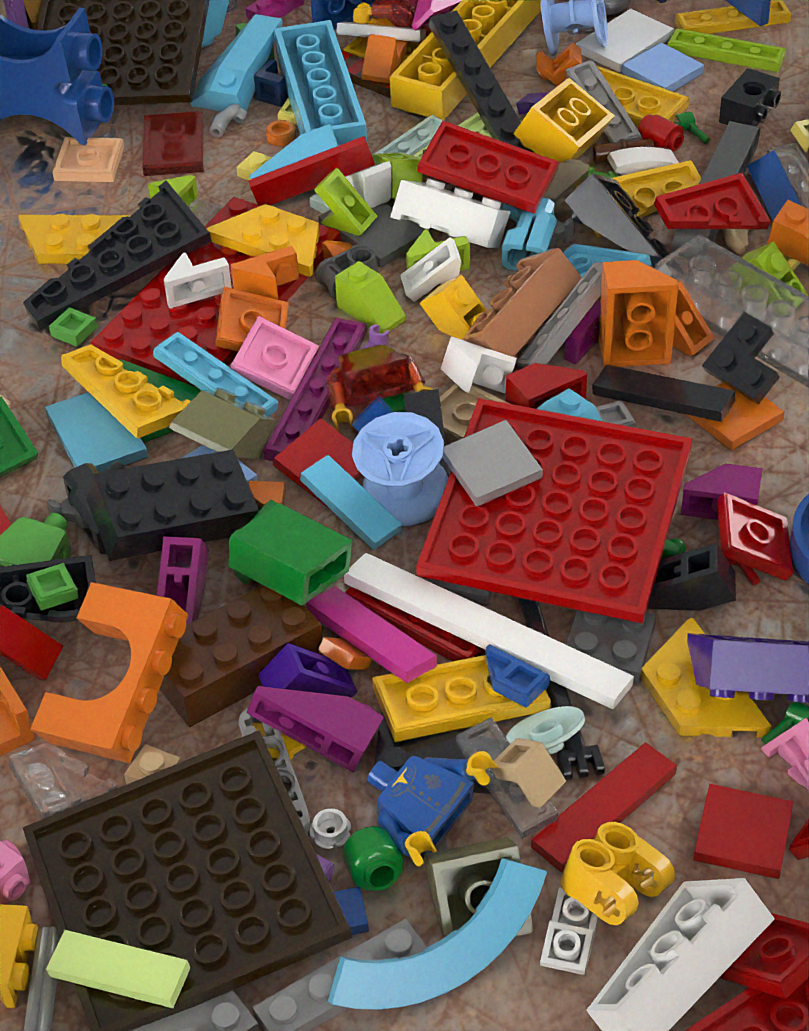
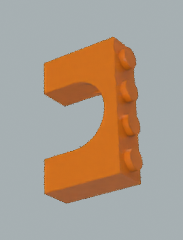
(116, 721)

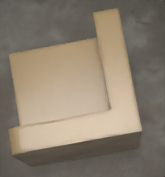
(531, 768)

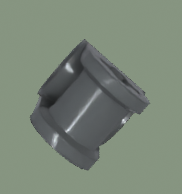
(340, 262)

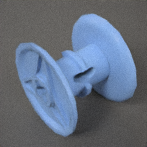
(573, 17)
(401, 465)

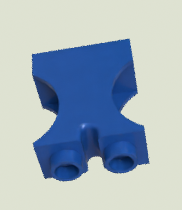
(54, 76)

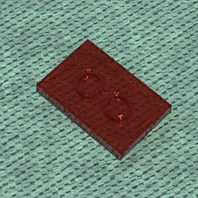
(173, 143)

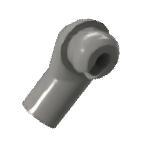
(221, 121)

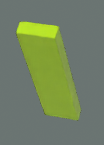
(728, 50)

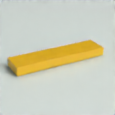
(728, 19)

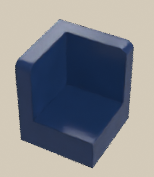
(269, 85)

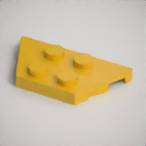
(269, 230)
(62, 236)
(689, 706)

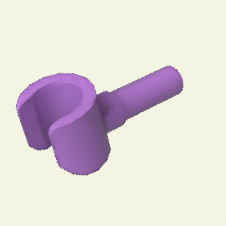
(376, 338)

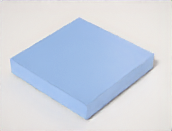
(663, 67)

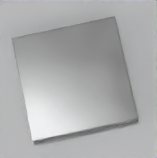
(491, 463)

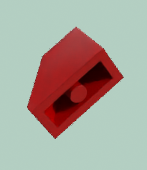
(541, 382)

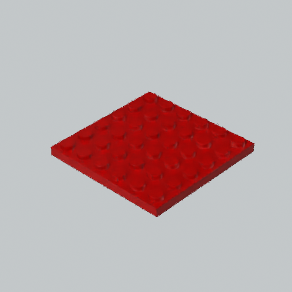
(578, 535)

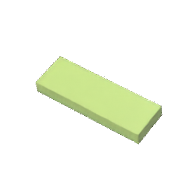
(118, 968)

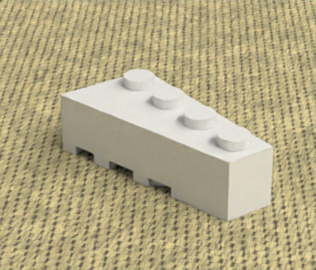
(681, 955)

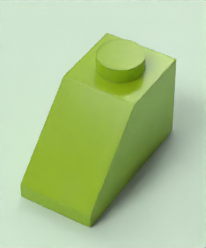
(403, 168)
(368, 297)

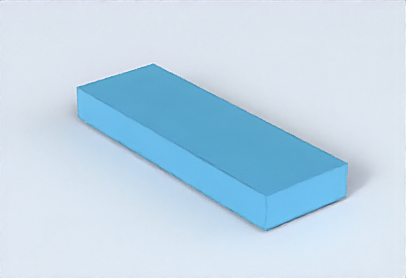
(351, 502)

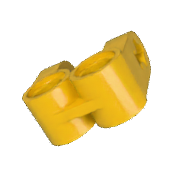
(604, 867)

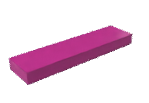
(372, 634)

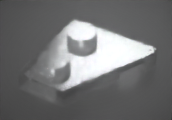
(55, 780)

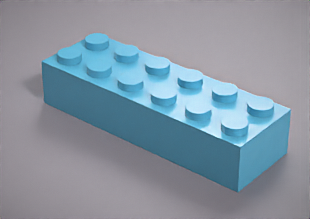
(318, 80)

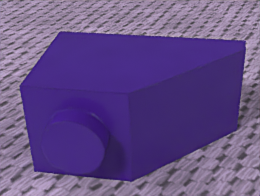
(308, 672)

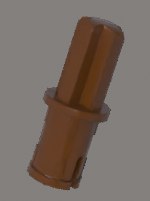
(601, 151)

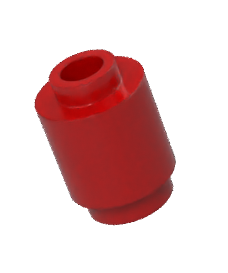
(662, 132)

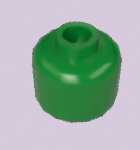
(372, 859)

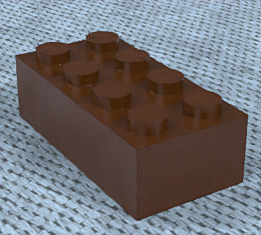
(229, 647)

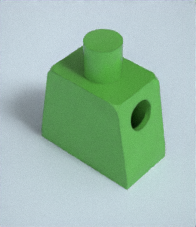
(35, 541)

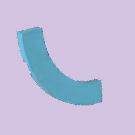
(450, 960)

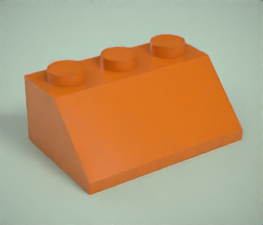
(636, 314)

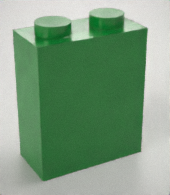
(290, 553)

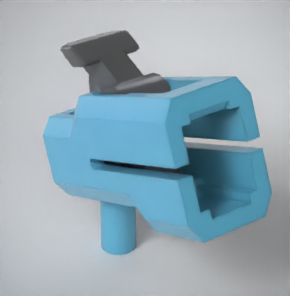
(533, 233)

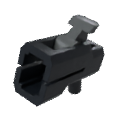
(76, 507)

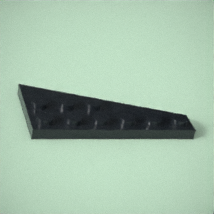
(124, 253)

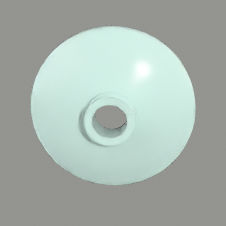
(549, 727)

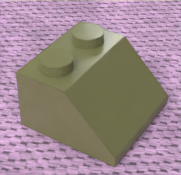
(225, 424)
(462, 879)

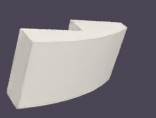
(640, 159)
(569, 936)

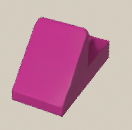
(272, 8)

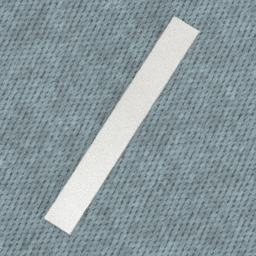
(485, 627)

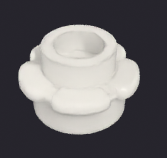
(330, 820)

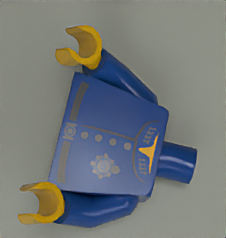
(426, 799)

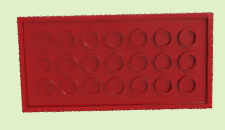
(150, 321)

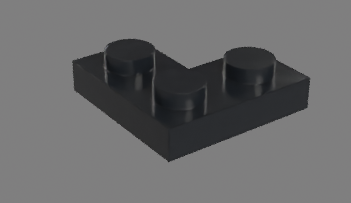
(735, 360)

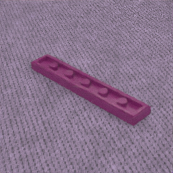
(311, 395)

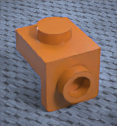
(556, 69)

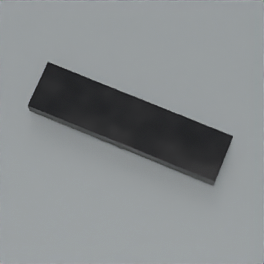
(664, 392)

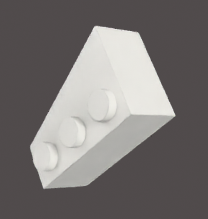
(451, 212)

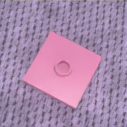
(274, 358)

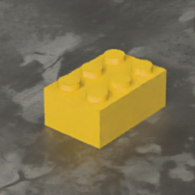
(563, 123)

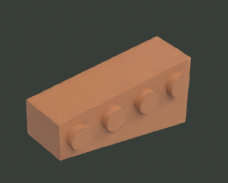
(525, 303)

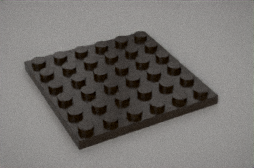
(190, 868)

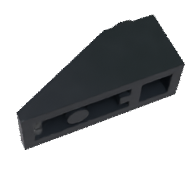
(694, 580)

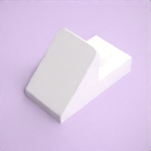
(373, 183)
(435, 268)
(192, 283)
(475, 364)

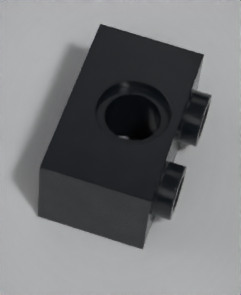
(750, 98)

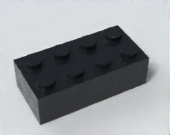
(171, 498)

